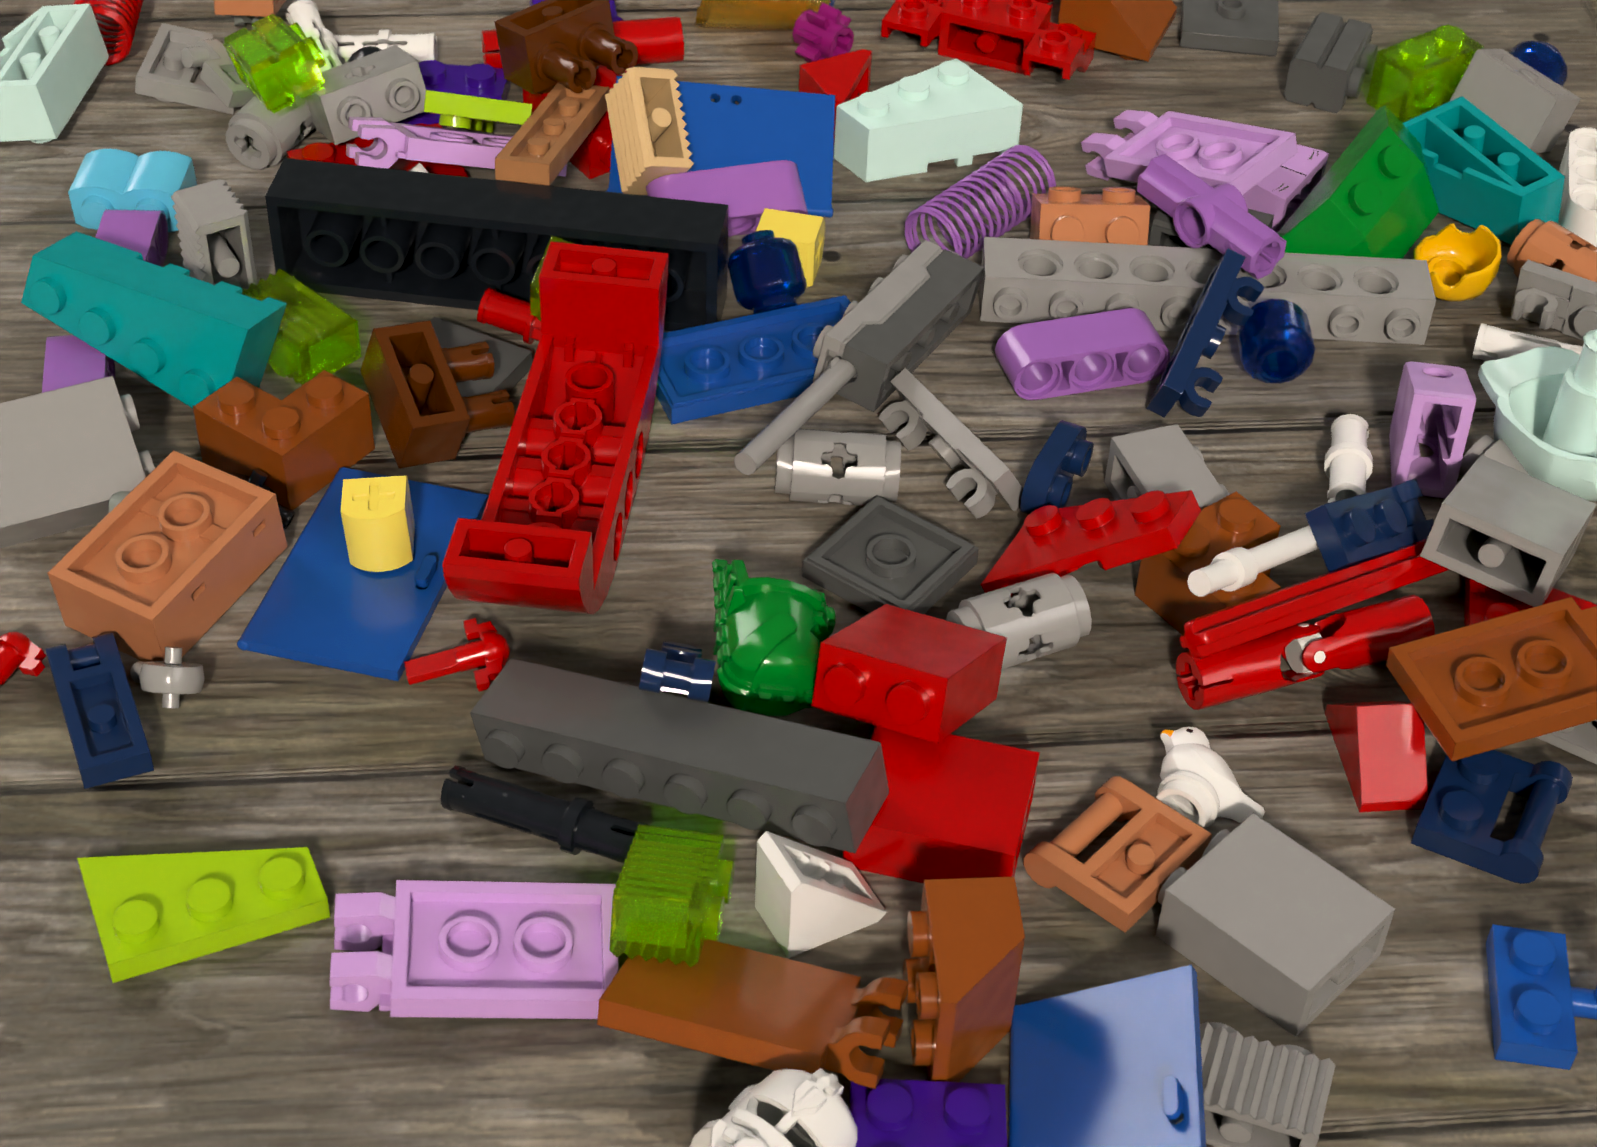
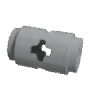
(264, 137)
(869, 463)
(1046, 610)

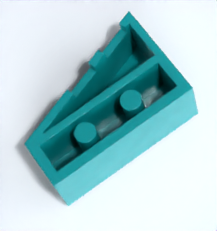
(1485, 171)

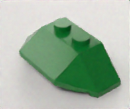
(1370, 199)

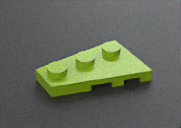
(475, 112)
(197, 903)

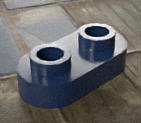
(1053, 470)

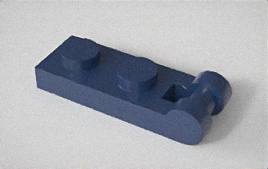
(1369, 524)
(677, 670)
(99, 711)

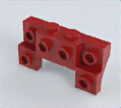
(995, 33)

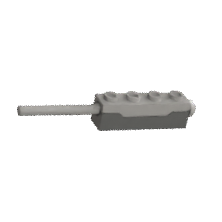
(876, 339)

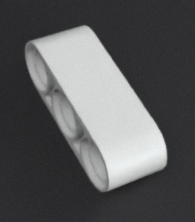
(1579, 195)

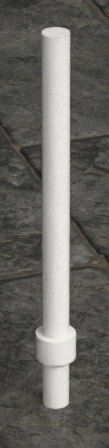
(1241, 565)

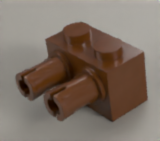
(561, 45)
(418, 393)

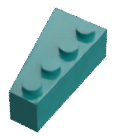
(153, 317)

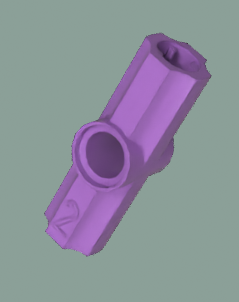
(1211, 215)

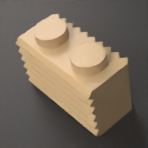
(647, 127)

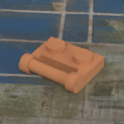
(1129, 868)

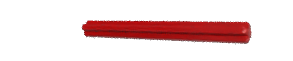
(1306, 600)

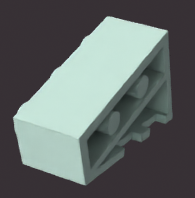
(48, 71)

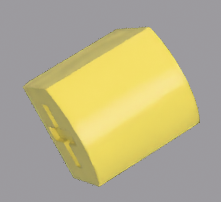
(804, 231)
(378, 522)

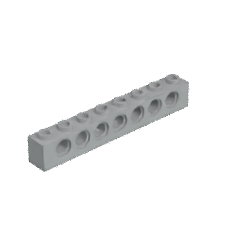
(1340, 294)

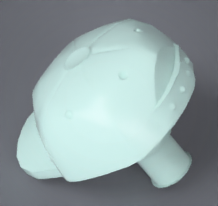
(1549, 412)

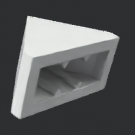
(810, 895)

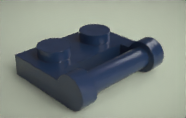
(1468, 804)

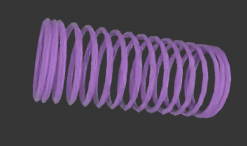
(1005, 186)

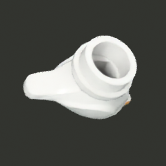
(1200, 781)

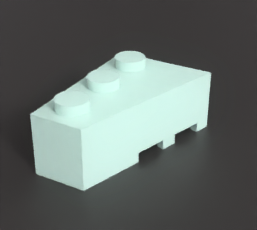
(924, 121)

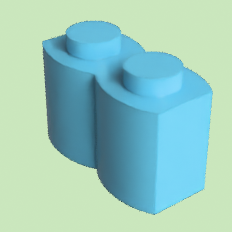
(128, 182)

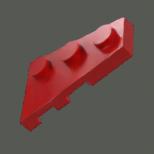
(1097, 531)

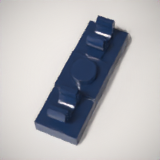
(1203, 336)

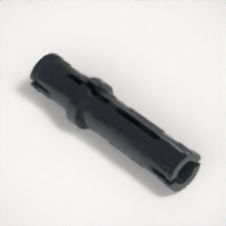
(569, 823)

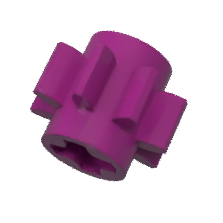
(822, 33)

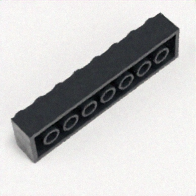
(458, 235)

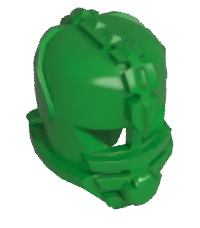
(767, 639)

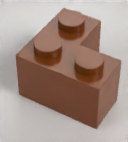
(290, 439)
(1218, 528)

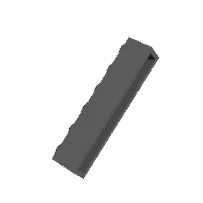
(683, 754)

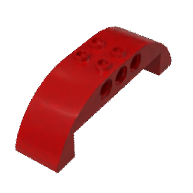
(574, 440)

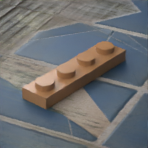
(551, 135)

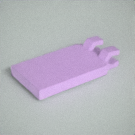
(424, 144)
(1205, 146)
(474, 950)

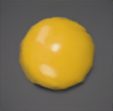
(1460, 262)

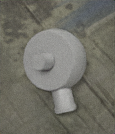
(169, 677)

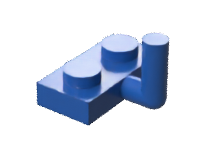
(1534, 997)

